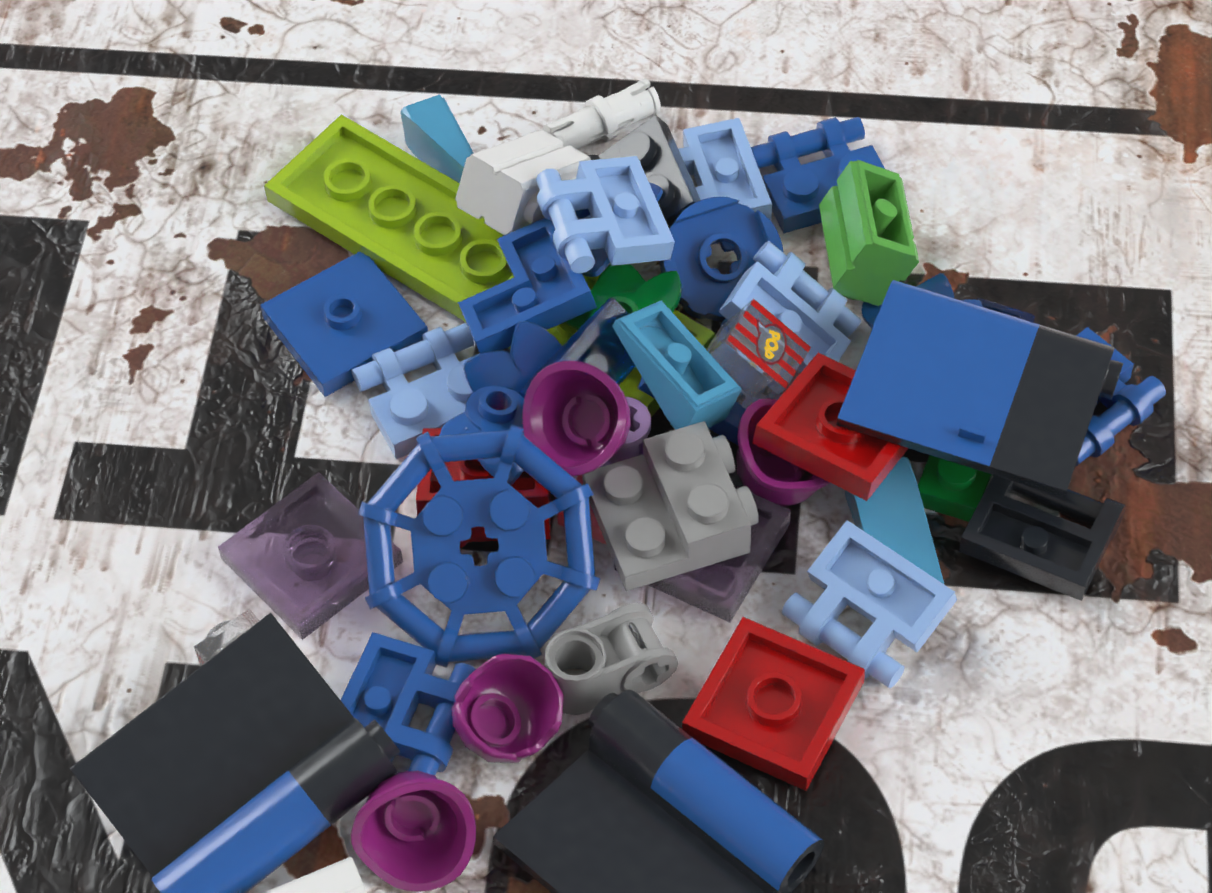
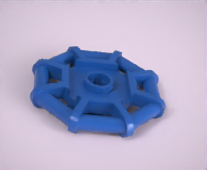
(449, 520)

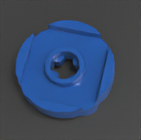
(709, 223)

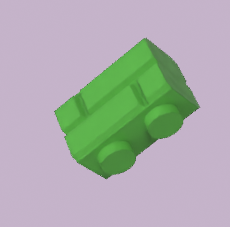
(867, 232)

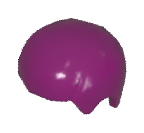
(508, 708)

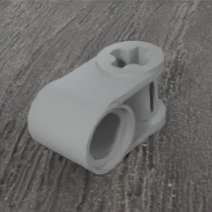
(616, 654)

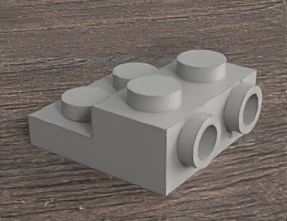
(672, 507)

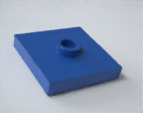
(342, 320)

